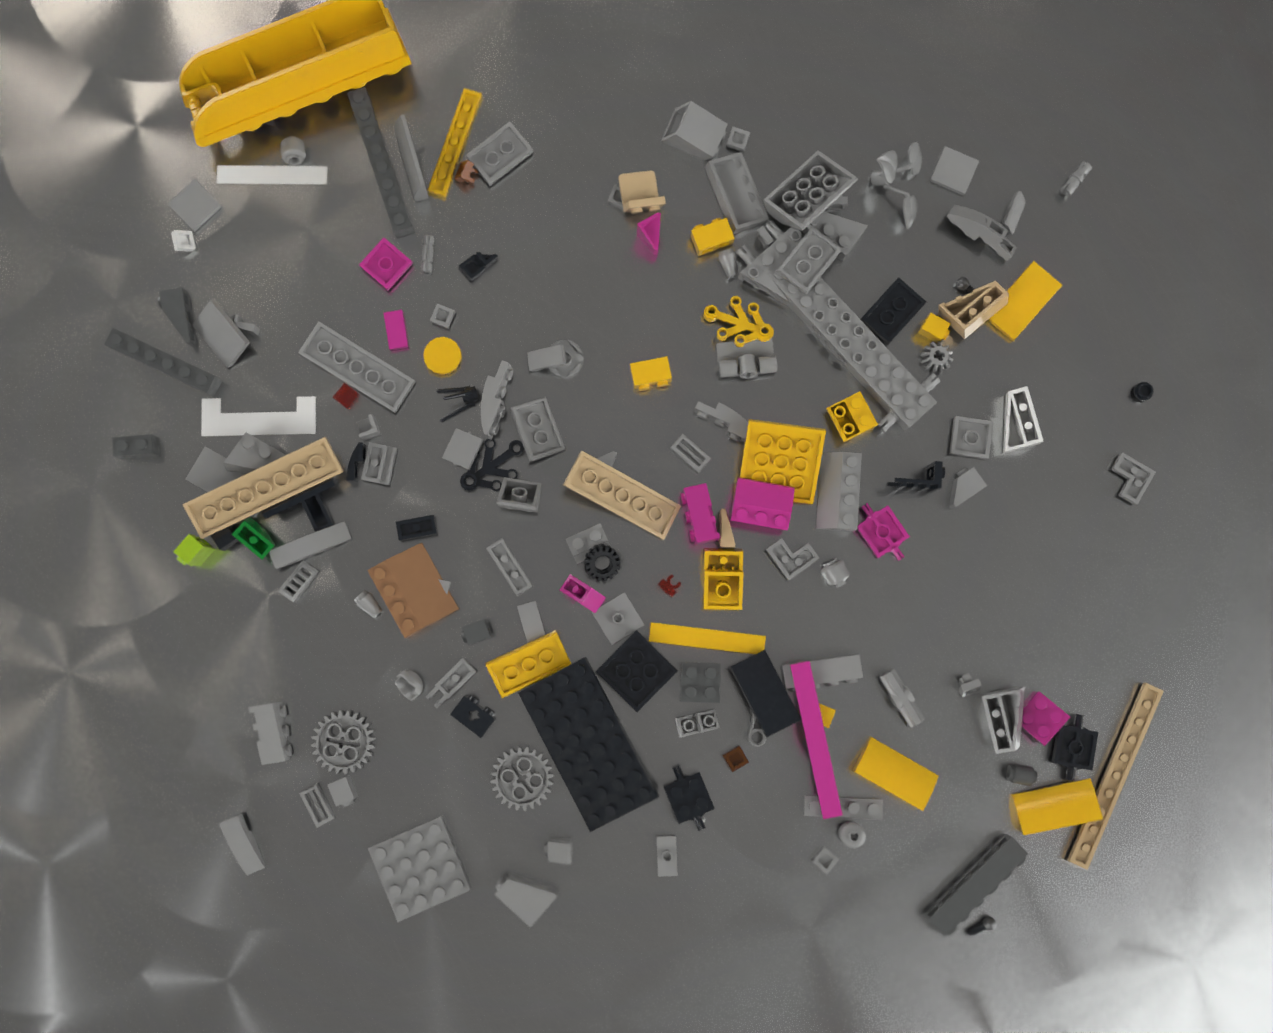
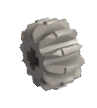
(935, 363)

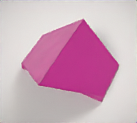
(648, 232)

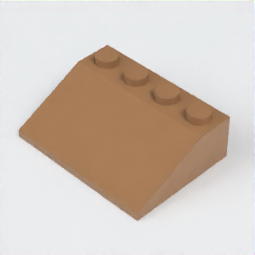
(412, 590)

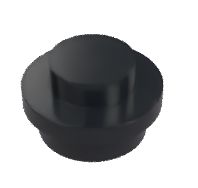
(1143, 391)

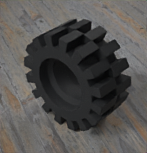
(605, 573)

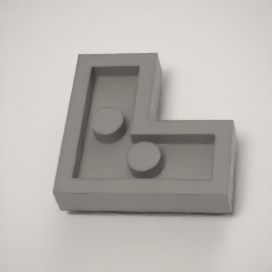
(1137, 477)
(791, 563)

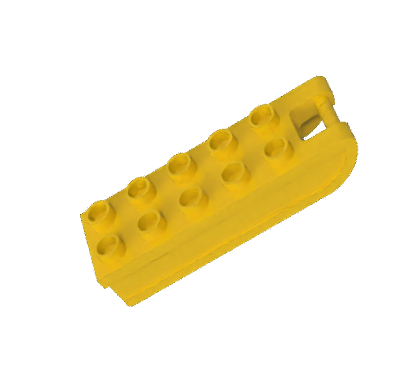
(289, 66)

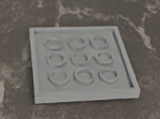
(419, 868)

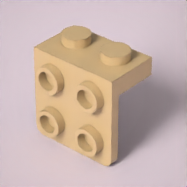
(640, 192)

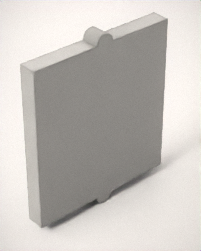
(462, 449)

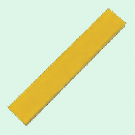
(454, 142)
(706, 638)

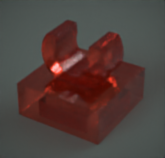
(667, 587)

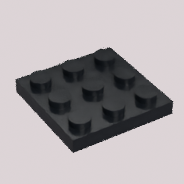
(636, 670)

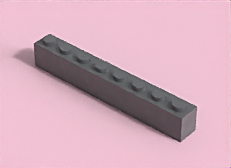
(381, 162)

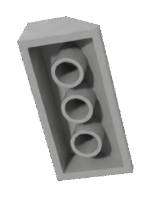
(838, 491)

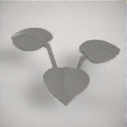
(888, 163)

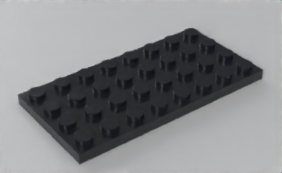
(588, 744)

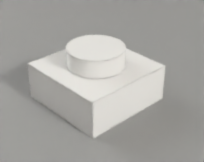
(183, 240)

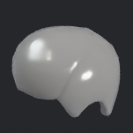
(409, 684)

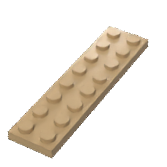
(263, 487)

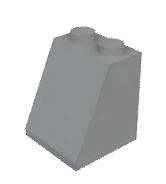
(695, 131)
(525, 896)

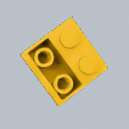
(852, 417)

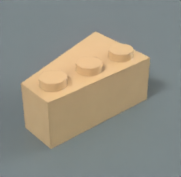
(974, 309)

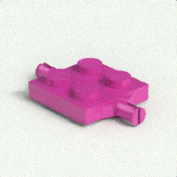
(882, 531)

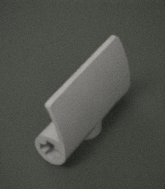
(746, 361)

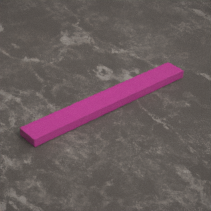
(816, 739)

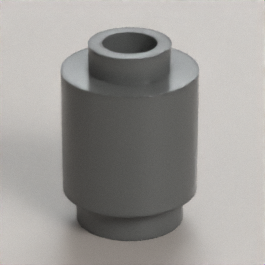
(1021, 774)

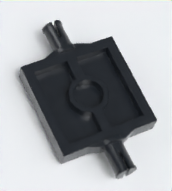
(1075, 747)
(689, 798)

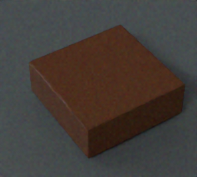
(735, 758)

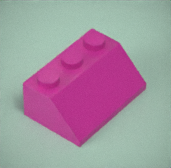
(762, 503)

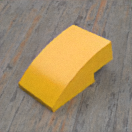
(723, 578)

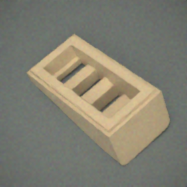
(726, 536)

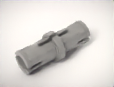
(1076, 179)

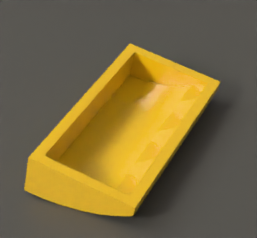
(896, 773)
(1057, 806)

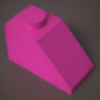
(582, 593)

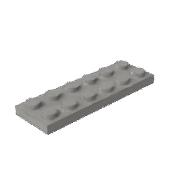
(356, 367)

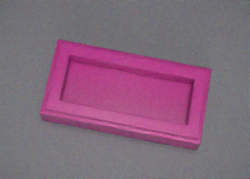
(396, 330)

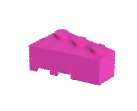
(699, 514)

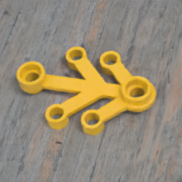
(741, 323)

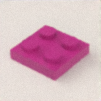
(385, 263)
(1043, 718)

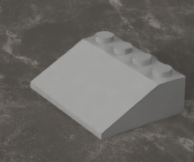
(808, 191)

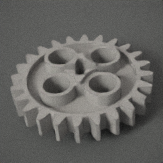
(341, 759)
(507, 788)

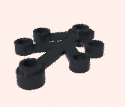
(489, 467)

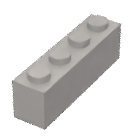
(828, 671)

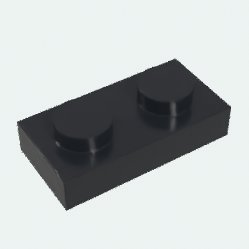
(416, 527)

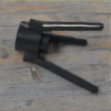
(468, 394)

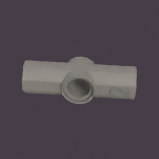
(902, 698)

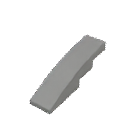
(309, 545)

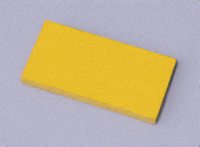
(1025, 300)
(528, 664)

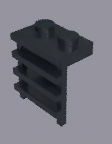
(933, 482)

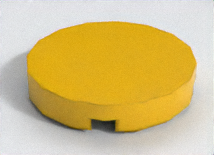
(442, 355)

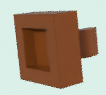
(464, 171)

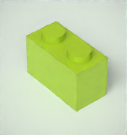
(193, 550)

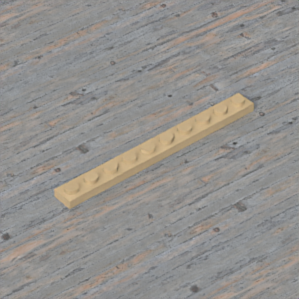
(1116, 773)

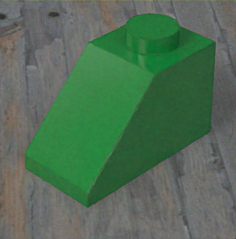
(254, 538)

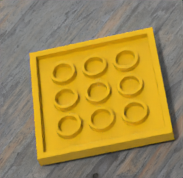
(784, 456)

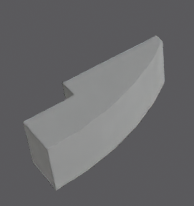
(242, 844)

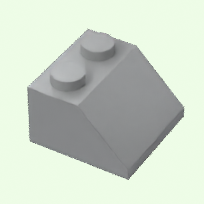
(519, 495)

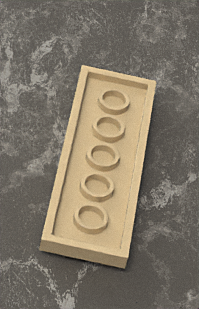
(622, 495)

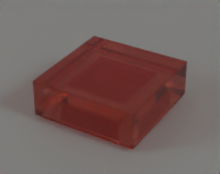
(346, 396)

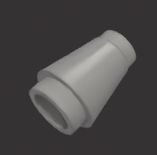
(729, 262)
(368, 603)

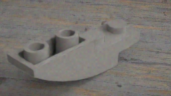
(977, 224)
(491, 404)
(724, 416)

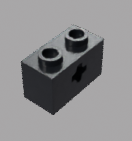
(463, 715)

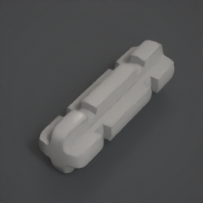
(427, 253)

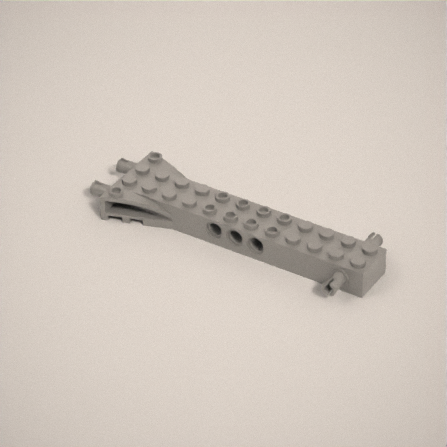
(841, 333)

